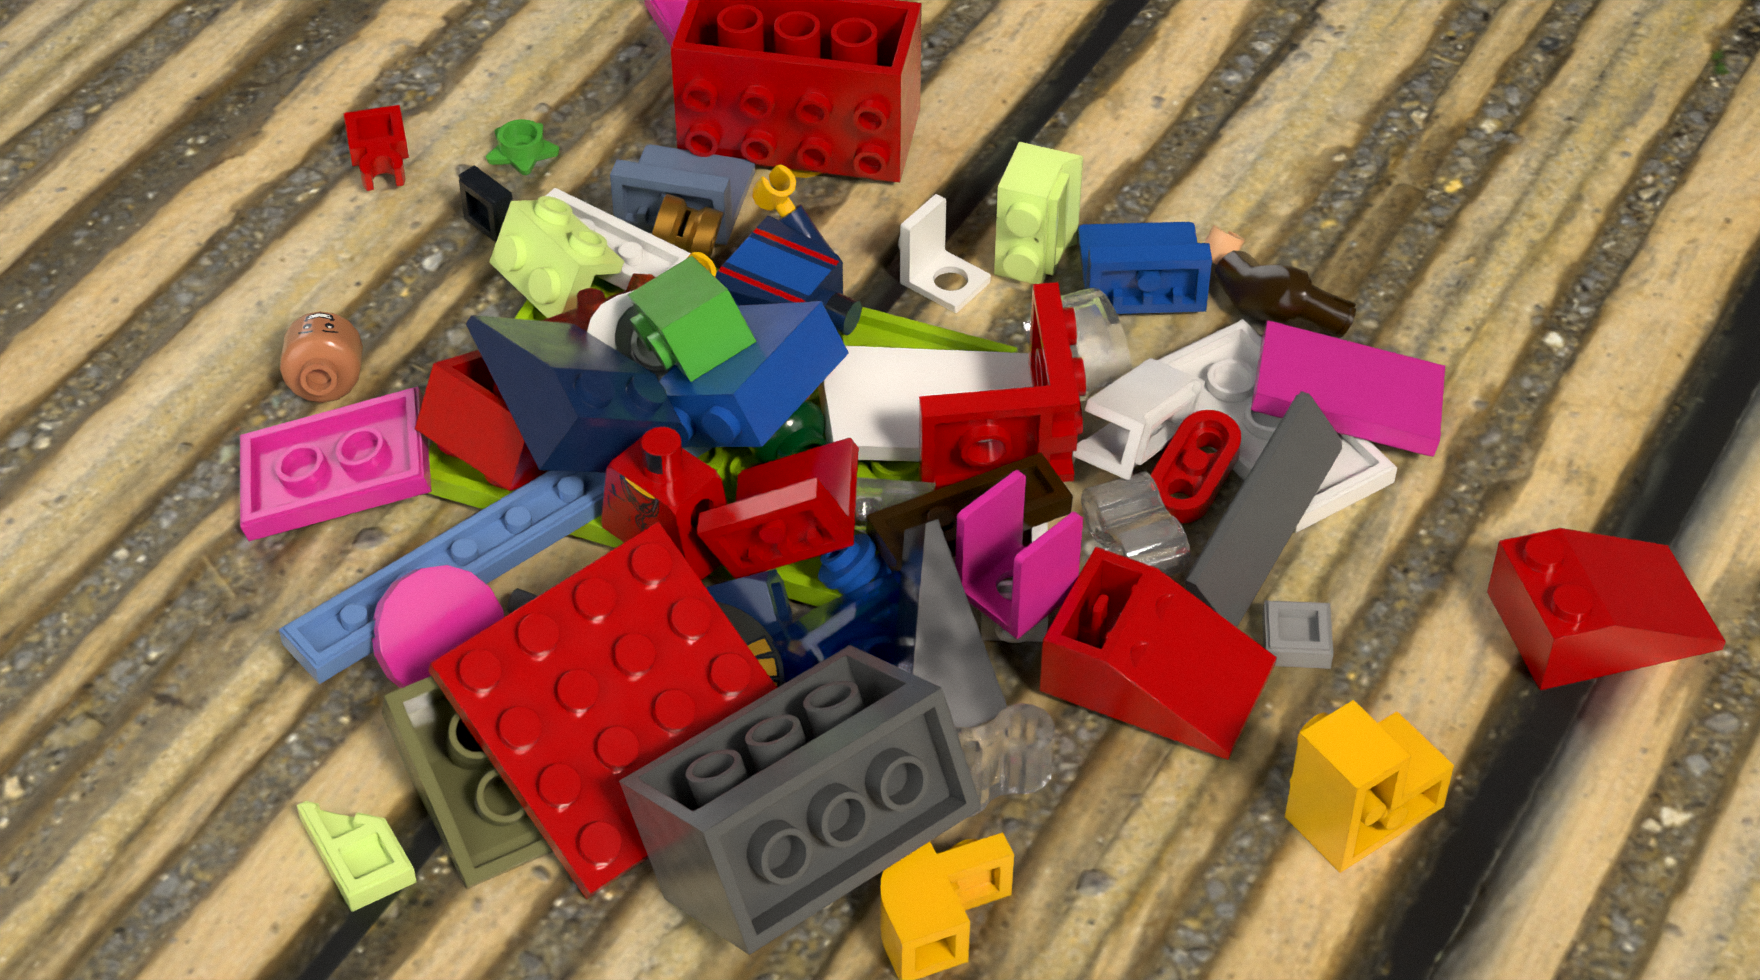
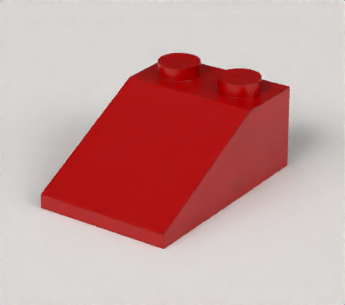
(473, 423)
(1596, 605)

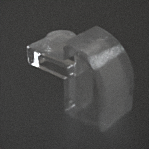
(1099, 339)

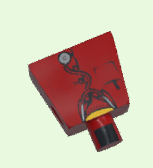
(662, 484)

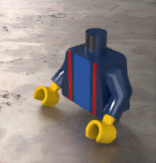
(786, 258)

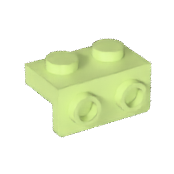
(550, 254)

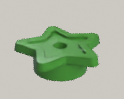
(521, 145)

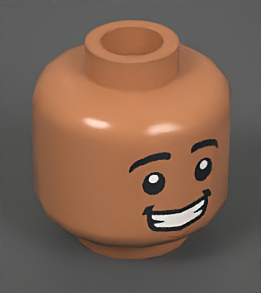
(321, 350)

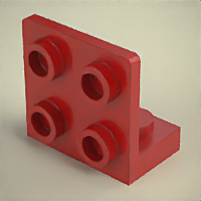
(786, 511)

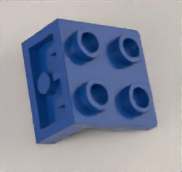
(1146, 266)

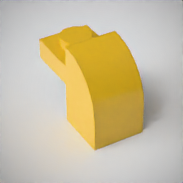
(927, 902)

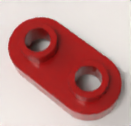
(1191, 470)

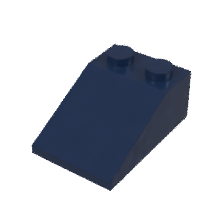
(570, 391)

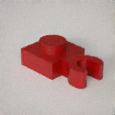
(377, 143)

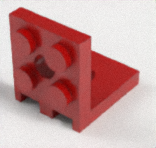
(1017, 419)

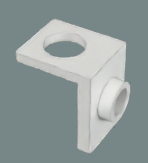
(925, 258)

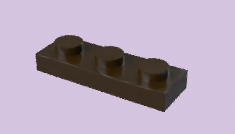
(1044, 501)

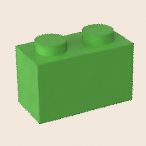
(689, 319)

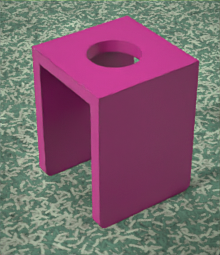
(992, 550)

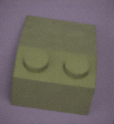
(460, 786)

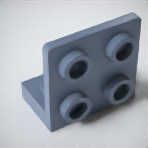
(700, 181)

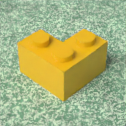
(1362, 782)

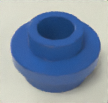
(850, 566)

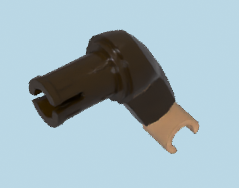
(1275, 290)

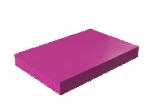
(1355, 386)
(332, 464)

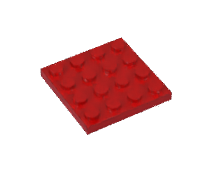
(595, 689)

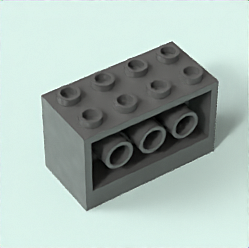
(801, 796)

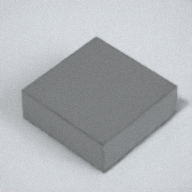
(1298, 633)

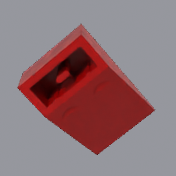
(1153, 656)

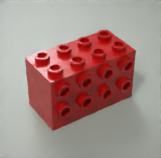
(800, 83)

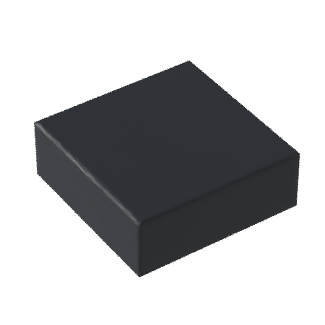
(483, 201)

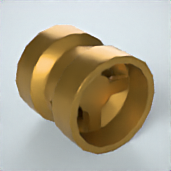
(700, 229)

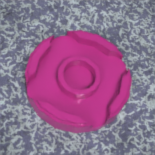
(427, 617)

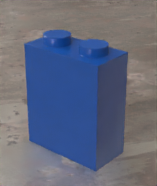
(763, 384)

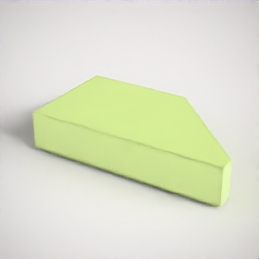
(358, 854)

